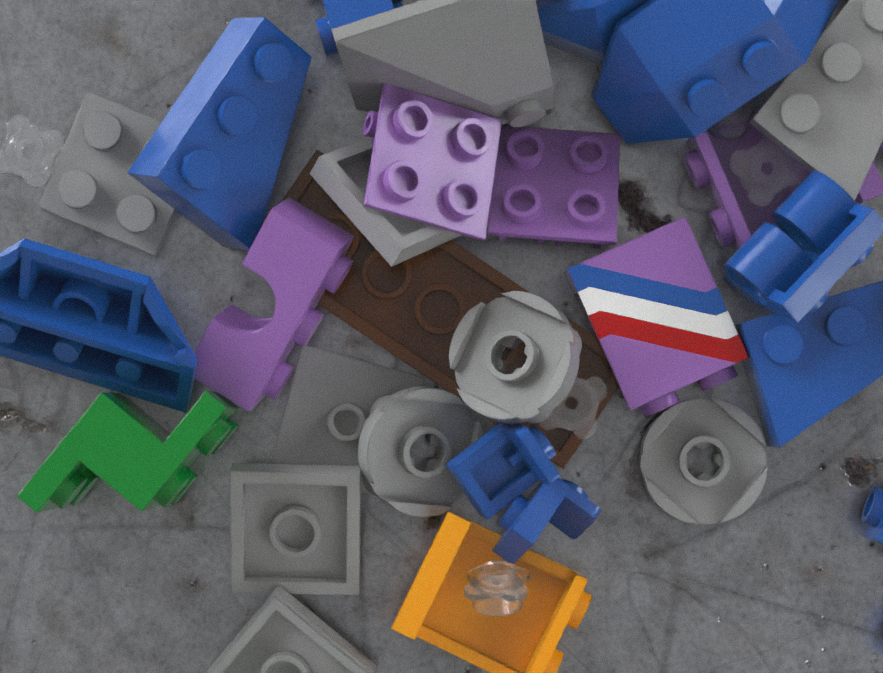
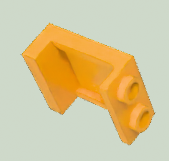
(498, 644)

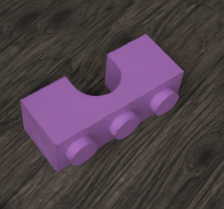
(300, 260)

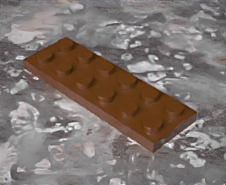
(423, 299)

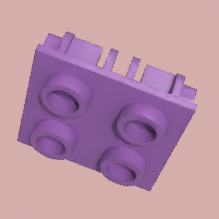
(431, 161)
(555, 186)

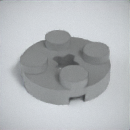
(550, 363)
(386, 444)
(739, 457)

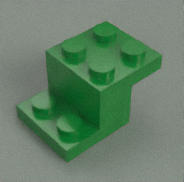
(130, 453)

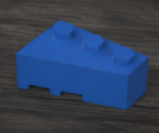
(228, 132)
(814, 364)

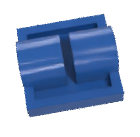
(806, 250)

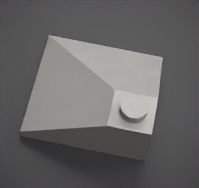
(454, 51)

